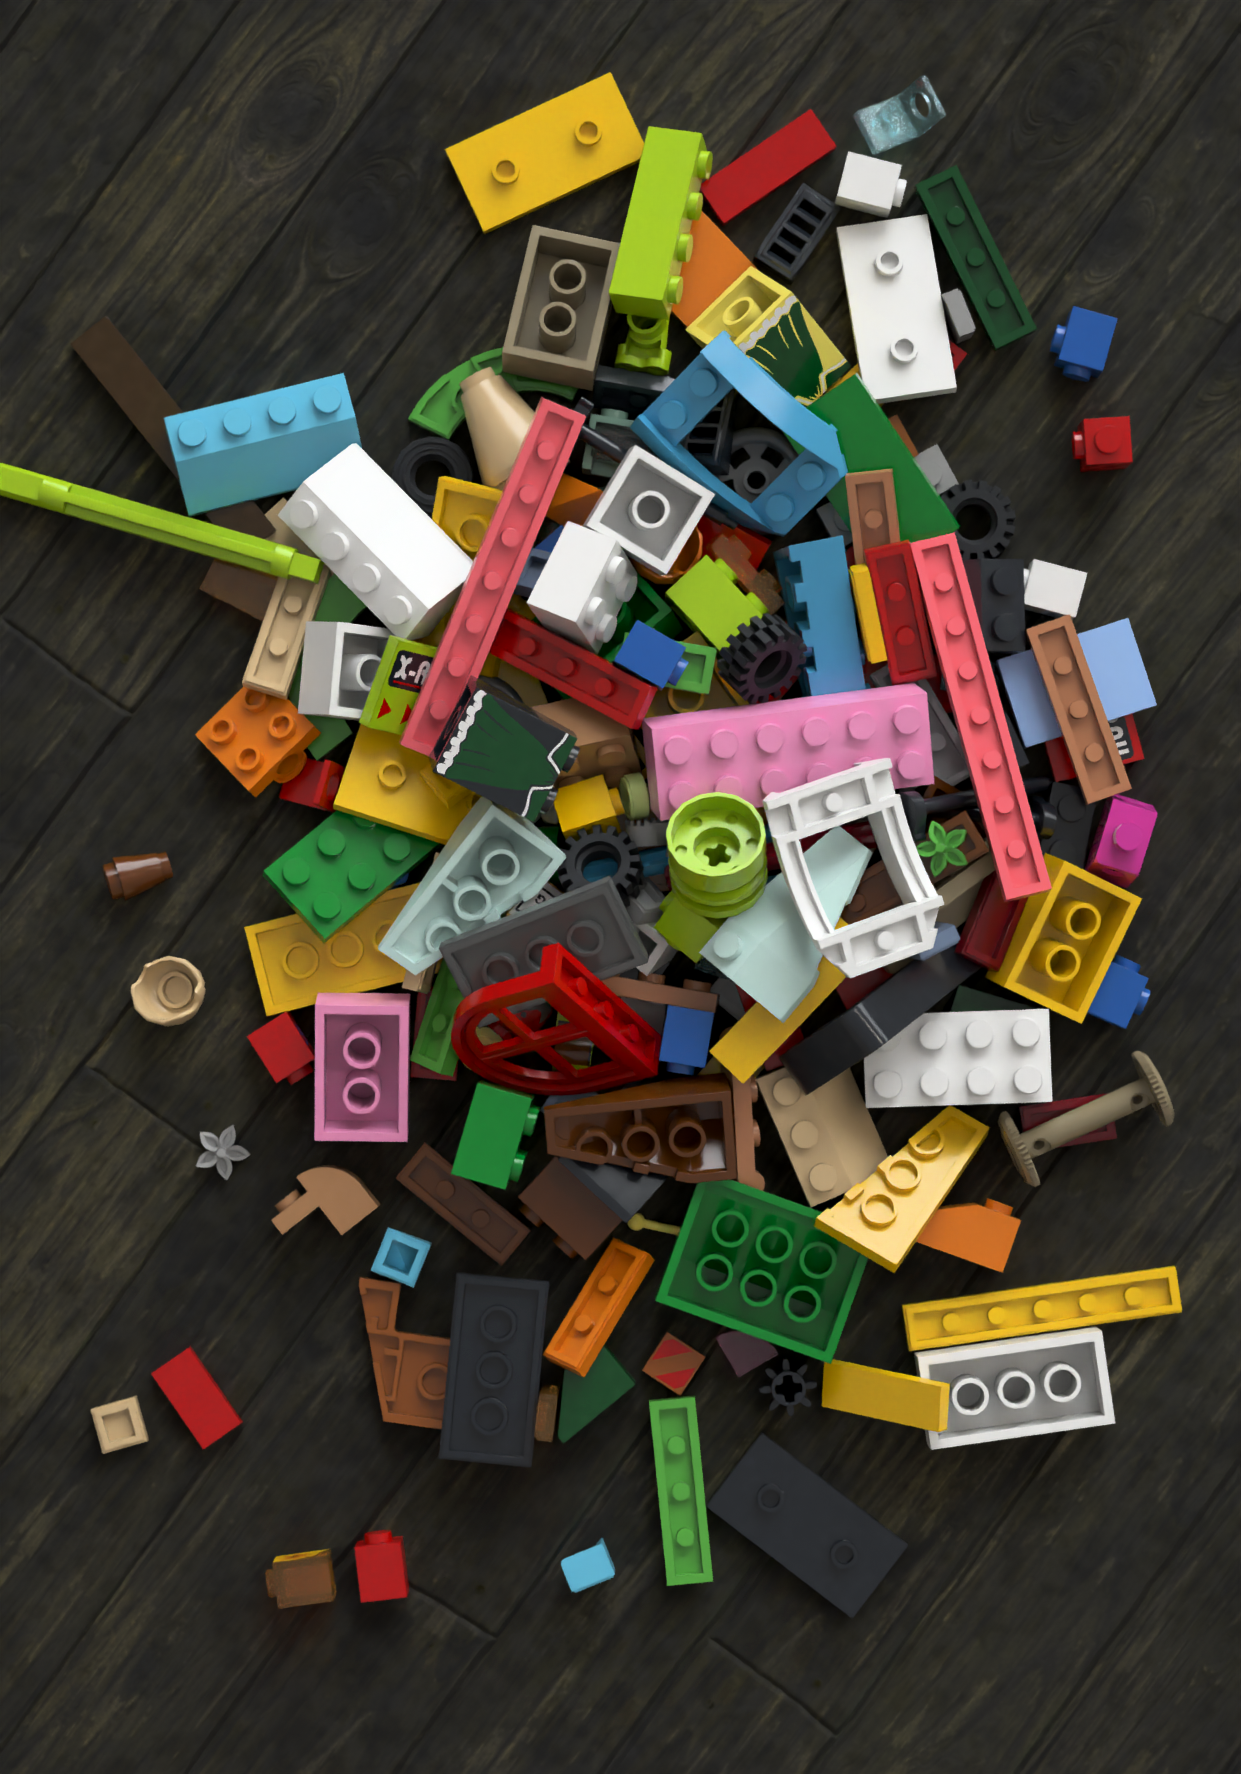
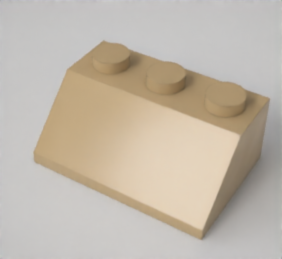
(823, 1133)

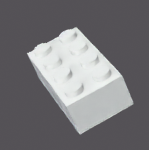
(963, 1060)
(1020, 1386)

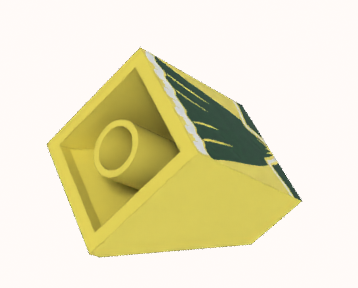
(776, 333)

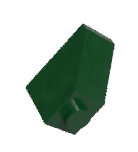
(590, 1395)

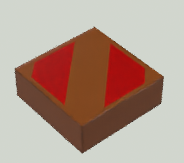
(673, 1363)

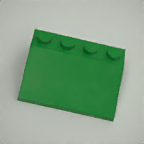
(761, 1269)

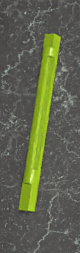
(158, 524)

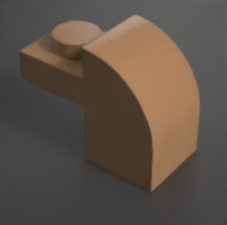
(333, 1189)

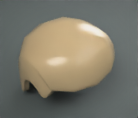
(168, 991)

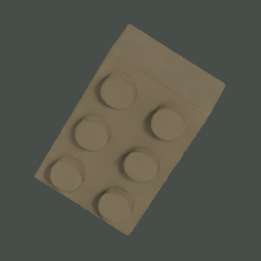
(561, 308)

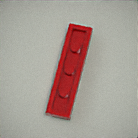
(573, 669)

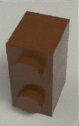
(568, 1209)

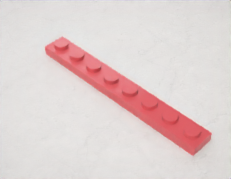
(494, 570)
(980, 718)

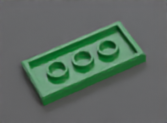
(873, 444)

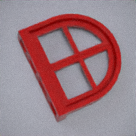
(589, 1008)

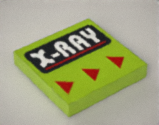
(397, 684)

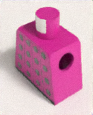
(1121, 840)

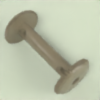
(1087, 1118)

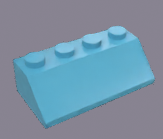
(260, 443)

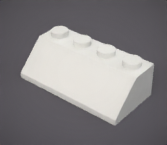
(378, 543)

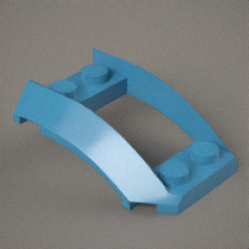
(696, 394)

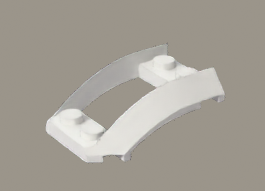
(836, 801)

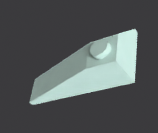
(477, 877)
(768, 944)

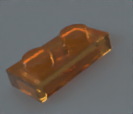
(735, 555)

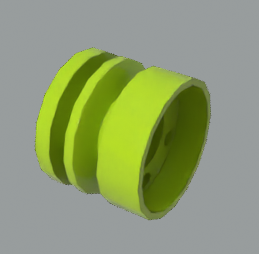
(717, 855)

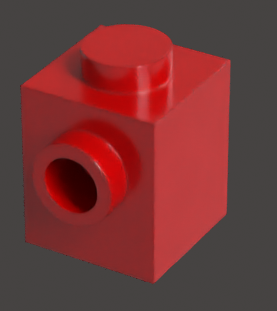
(1103, 444)

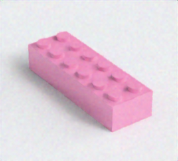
(786, 744)

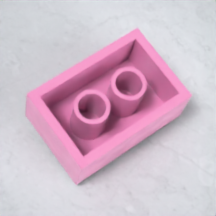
(362, 1067)

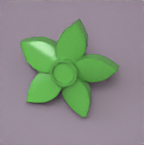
(943, 848)

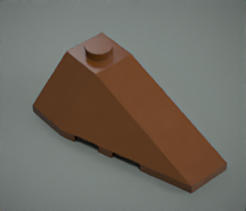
(660, 1127)

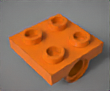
(259, 739)

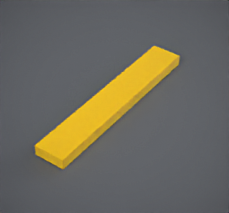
(1041, 1308)

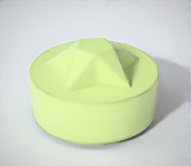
(634, 796)

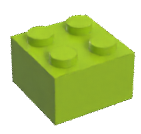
(712, 603)

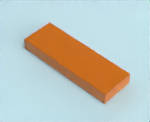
(598, 1307)

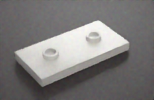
(896, 309)

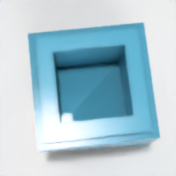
(401, 1257)
(588, 1567)

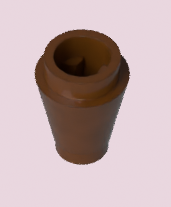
(136, 873)

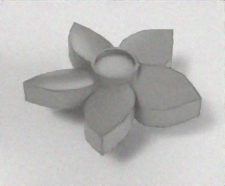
(221, 1151)

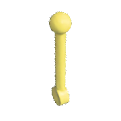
(638, 1222)

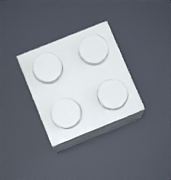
(649, 509)
(583, 587)
(339, 668)

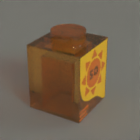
(302, 1579)

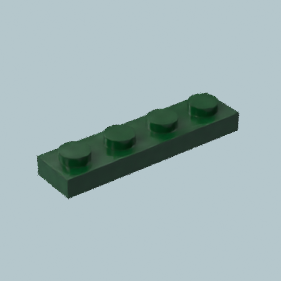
(975, 258)

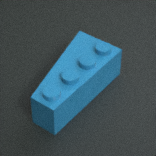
(822, 614)

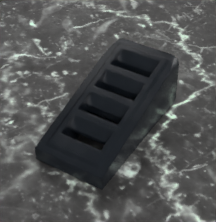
(776, 264)
(718, 461)

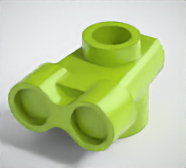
(644, 347)

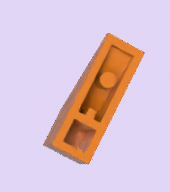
(973, 1232)

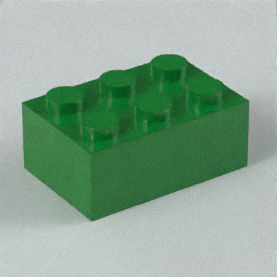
(494, 1135)

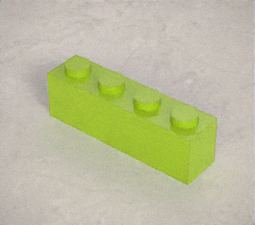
(660, 222)

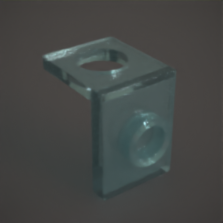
(898, 119)

